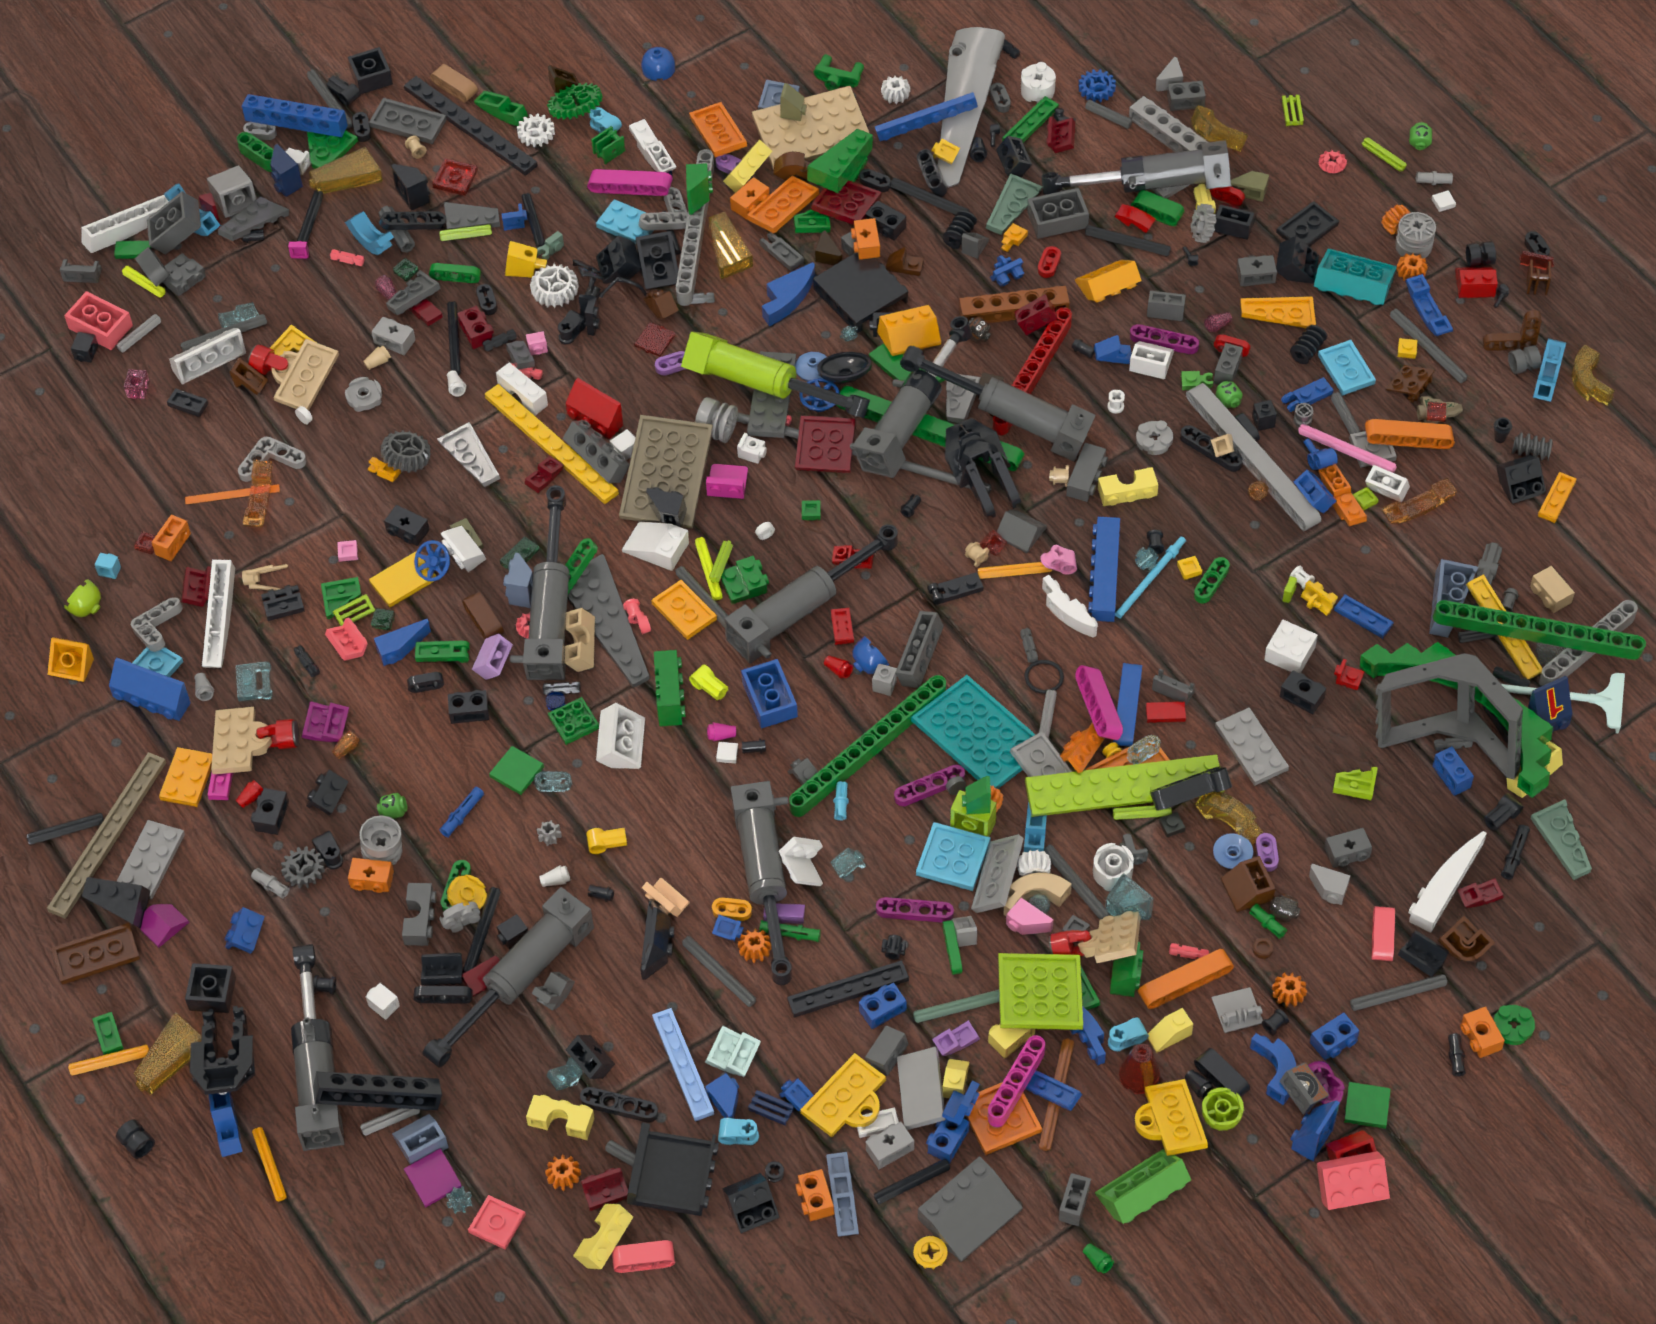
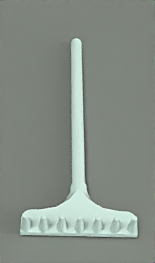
(1609, 699)

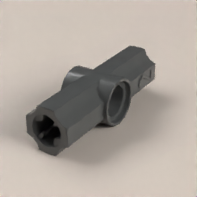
(401, 237)
(1489, 563)

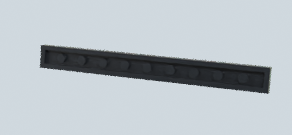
(471, 125)

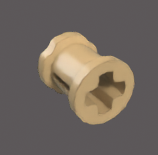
(416, 148)

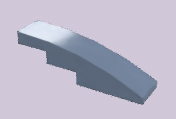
(842, 1194)

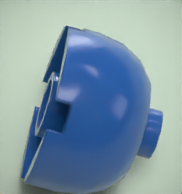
(658, 63)
(867, 656)

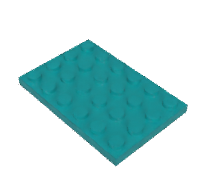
(974, 731)

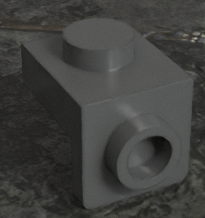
(802, 770)
(1139, 855)

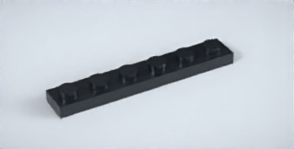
(847, 989)

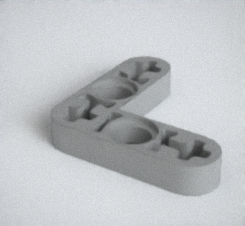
(676, 218)
(271, 452)
(147, 622)

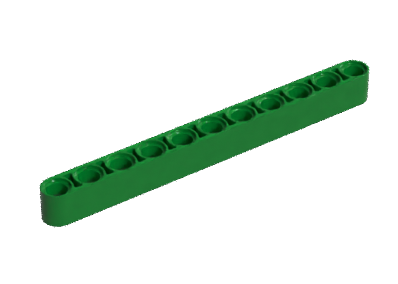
(929, 428)
(1547, 626)
(862, 752)

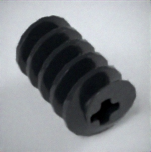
(961, 223)
(1308, 344)

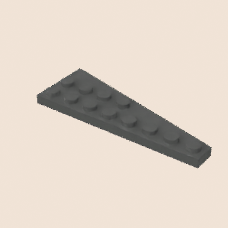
(599, 596)

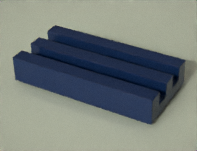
(760, 1095)

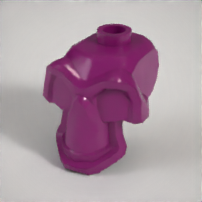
(1326, 1077)

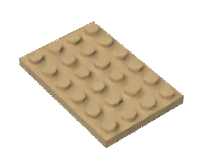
(827, 122)

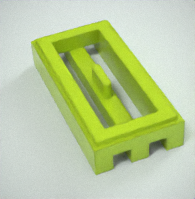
(1291, 100)
(368, 603)

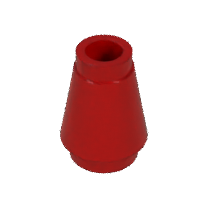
(838, 666)
(249, 794)

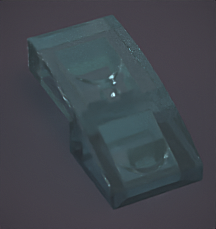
(241, 313)

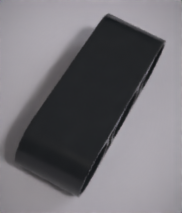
(932, 172)
(1221, 1072)

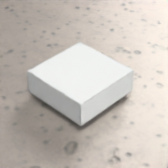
(1443, 201)
(727, 752)

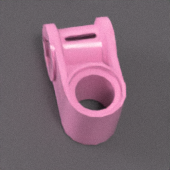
(1060, 559)

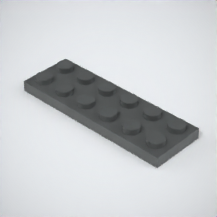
(767, 411)

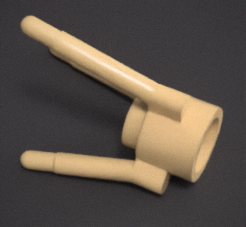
(251, 577)

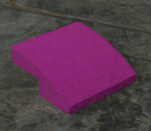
(325, 722)
(432, 1177)

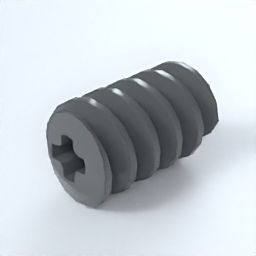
(1532, 446)

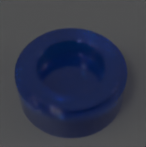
(555, 700)

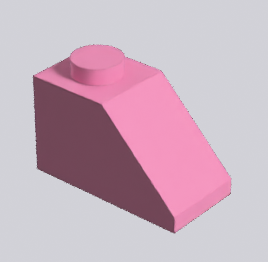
(1028, 919)

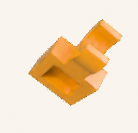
(1014, 235)
(383, 470)

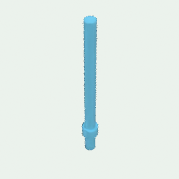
(1171, 552)

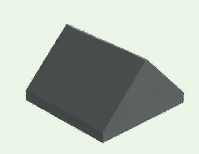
(1020, 530)

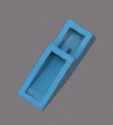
(1034, 832)

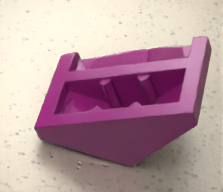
(162, 923)

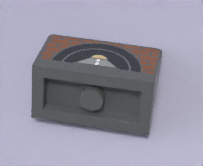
(1303, 1087)

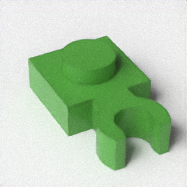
(1193, 378)

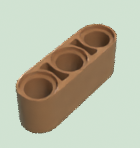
(454, 83)

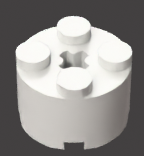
(1037, 82)
(1111, 863)

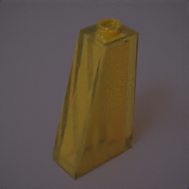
(346, 172)
(729, 248)
(166, 1055)

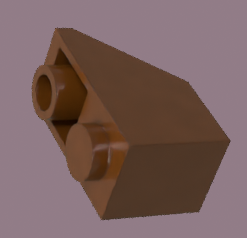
(661, 303)

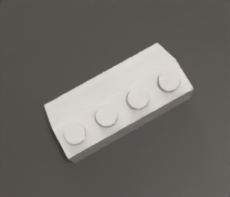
(208, 355)

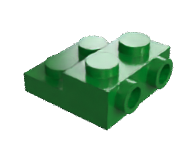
(744, 580)

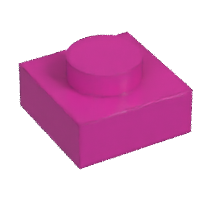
(298, 250)

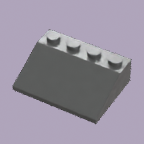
(969, 1209)

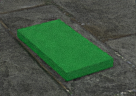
(891, 364)

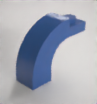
(1282, 1060)

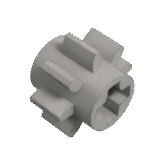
(549, 833)

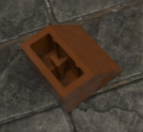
(1248, 884)

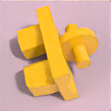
(1318, 598)

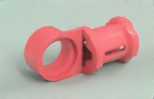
(636, 616)

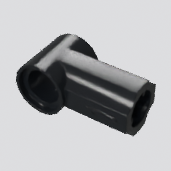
(345, 92)
(1506, 808)

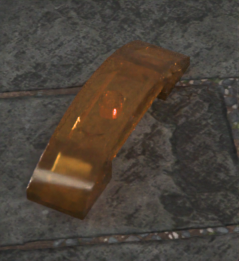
(259, 494)
(1420, 504)

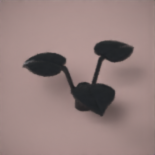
(593, 290)

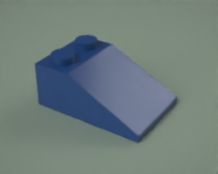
(1315, 1130)

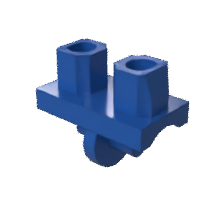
(1006, 268)

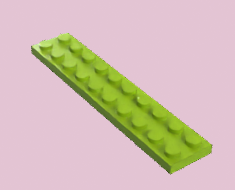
(1108, 786)

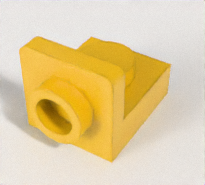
(945, 151)

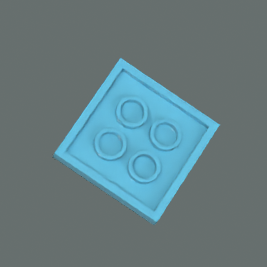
(953, 856)

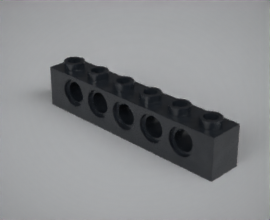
(377, 1091)

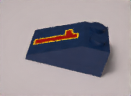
(1553, 703)

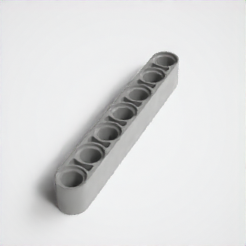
(1566, 657)

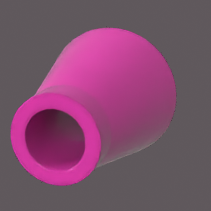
(720, 731)

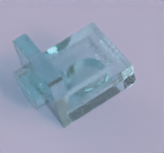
(847, 862)
(565, 1075)

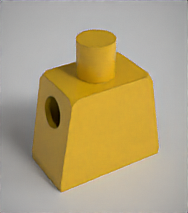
(522, 260)

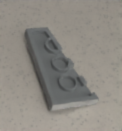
(251, 218)

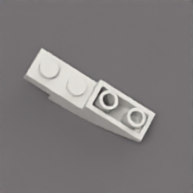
(651, 148)
(1068, 611)

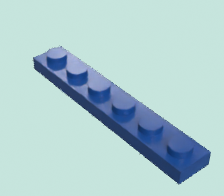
(926, 116)

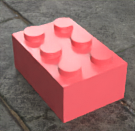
(99, 318)
(1353, 1180)

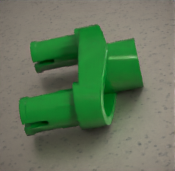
(837, 78)

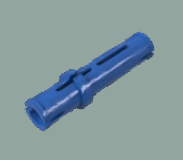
(456, 818)

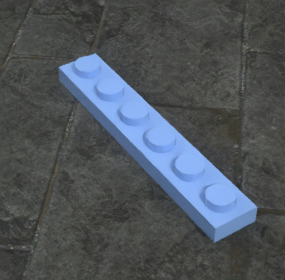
(683, 1064)

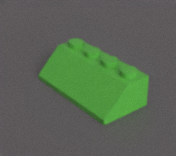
(1143, 1186)

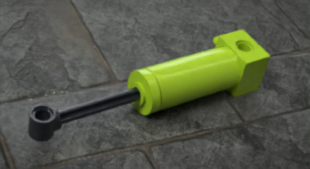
(717, 357)

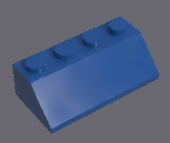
(148, 689)

